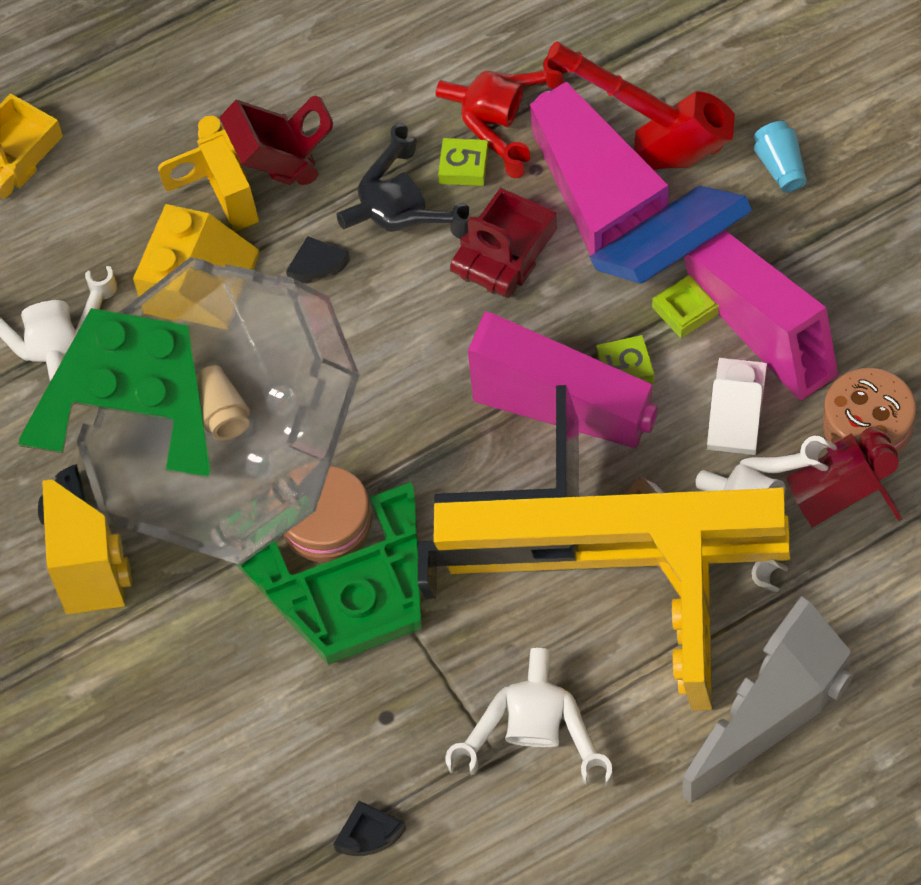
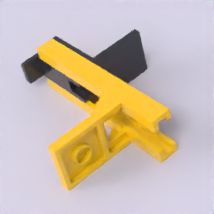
(634, 530)

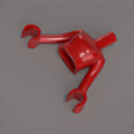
(496, 99)

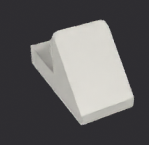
(736, 406)

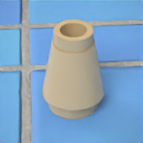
(221, 405)

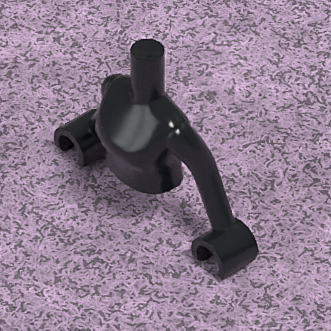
(397, 200)

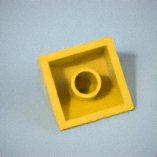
(189, 234)
(82, 553)

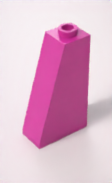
(594, 168)
(767, 312)
(520, 374)

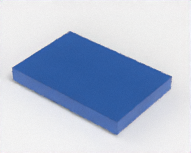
(670, 234)

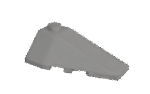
(795, 682)

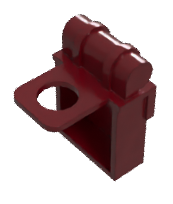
(273, 142)
(504, 243)
(851, 476)

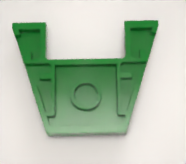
(127, 368)
(354, 598)

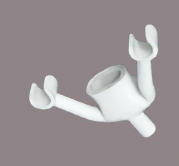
(50, 327)
(748, 476)
(533, 719)

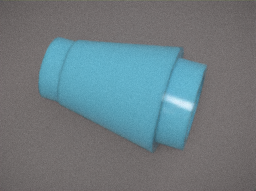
(781, 155)

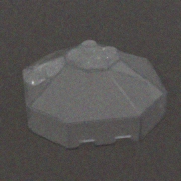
(294, 375)

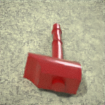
(677, 133)

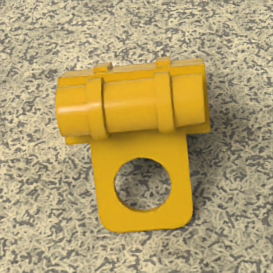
(24, 141)
(220, 164)

